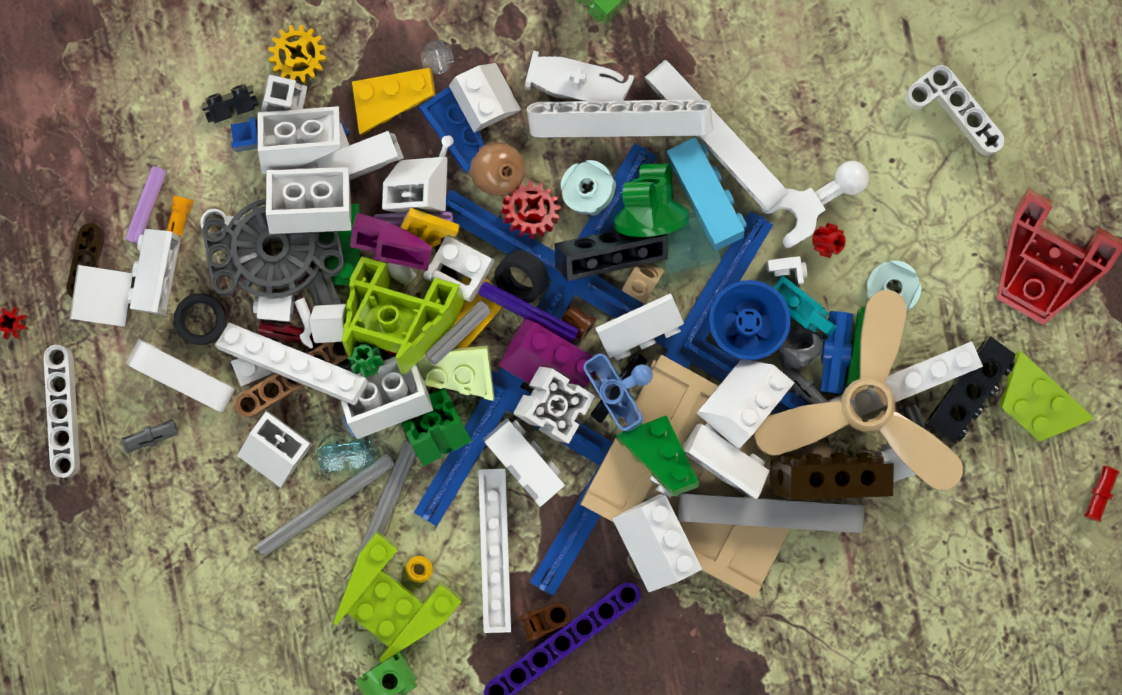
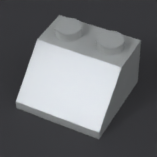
(484, 96)

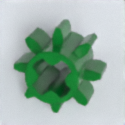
(366, 360)

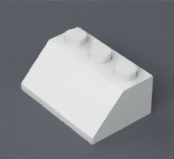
(308, 200)
(154, 271)
(640, 327)
(388, 400)
(745, 400)
(726, 461)
(657, 543)

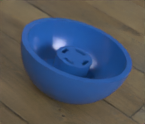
(760, 310)

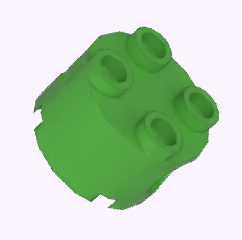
(398, 669)

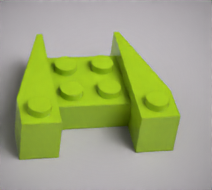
(397, 319)
(388, 606)

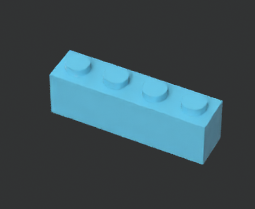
(706, 194)

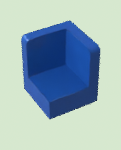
(245, 135)

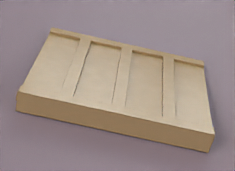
(728, 552)

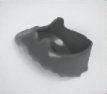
(800, 347)

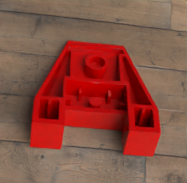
(1046, 270)

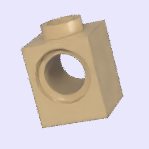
(643, 281)

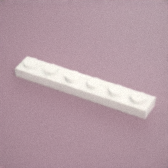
(292, 363)
(920, 377)
(494, 550)

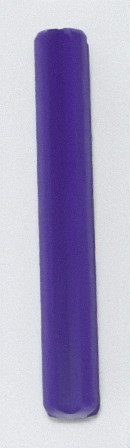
(527, 311)

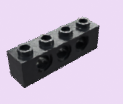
(607, 253)
(941, 420)

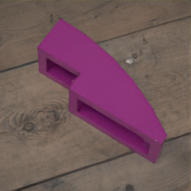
(390, 242)

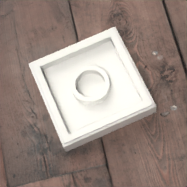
(100, 295)

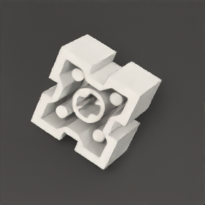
(554, 404)

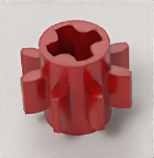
(828, 240)
(18, 326)

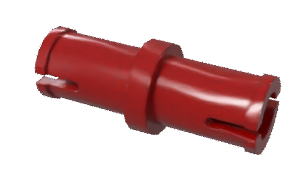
(1101, 493)

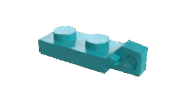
(804, 307)

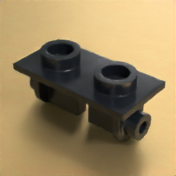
(220, 105)

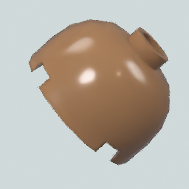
(497, 169)

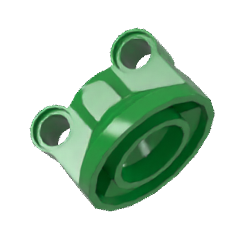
(650, 204)

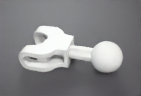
(807, 205)

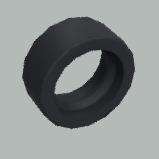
(528, 264)
(181, 310)

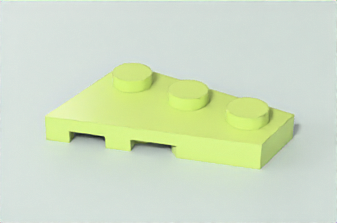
(461, 370)

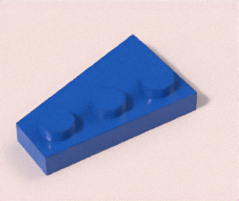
(447, 119)

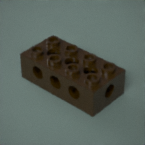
(831, 477)

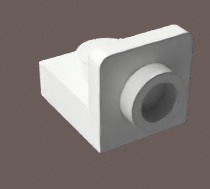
(782, 267)

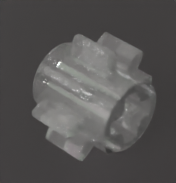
(437, 56)

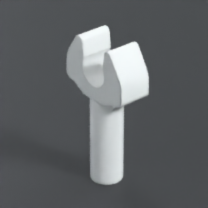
(305, 315)

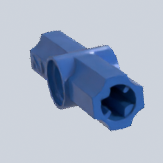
(836, 353)

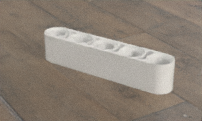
(53, 400)

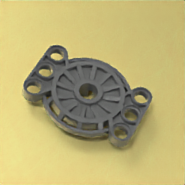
(248, 258)

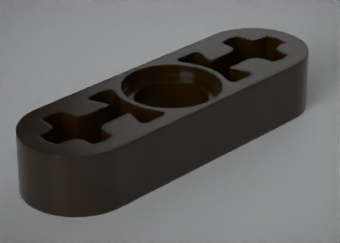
(82, 240)

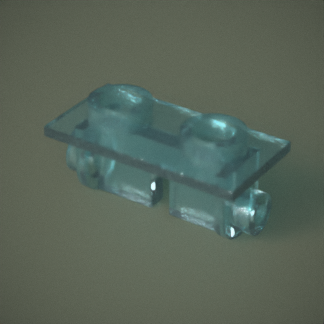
(332, 456)

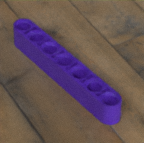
(569, 630)

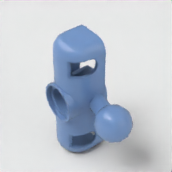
(624, 404)

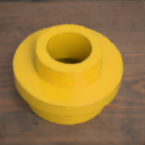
(412, 575)

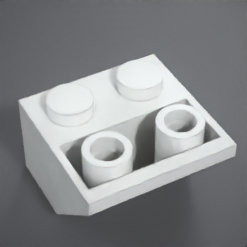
(416, 185)
(274, 449)

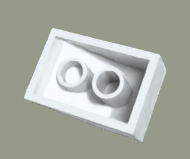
(296, 137)

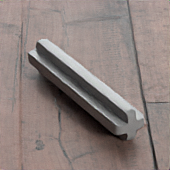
(457, 333)

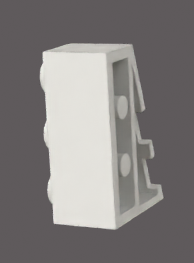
(524, 461)

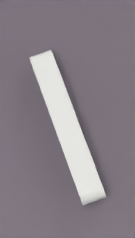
(620, 118)
(722, 141)

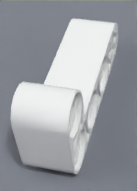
(958, 114)
(180, 376)

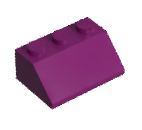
(538, 347)

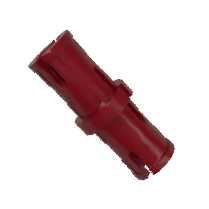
(270, 329)

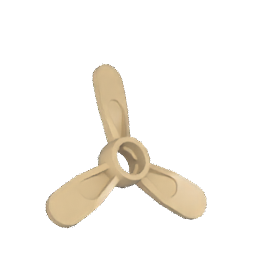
(879, 345)

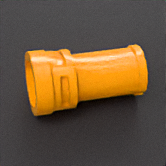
(180, 210)

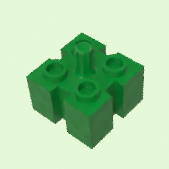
(436, 430)

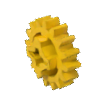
(302, 44)

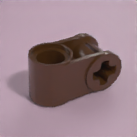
(542, 620)

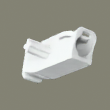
(575, 80)
(362, 156)

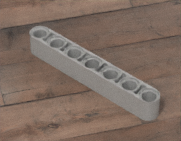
(771, 513)

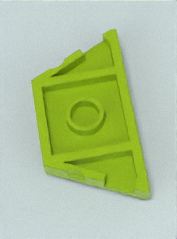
(1039, 401)

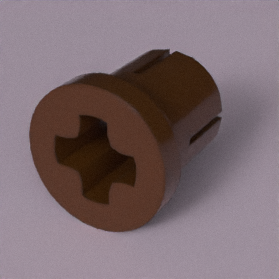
(579, 320)

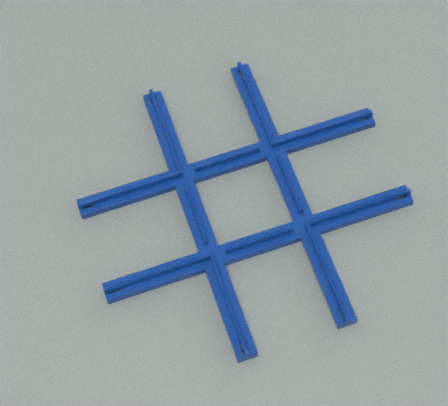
(683, 348)

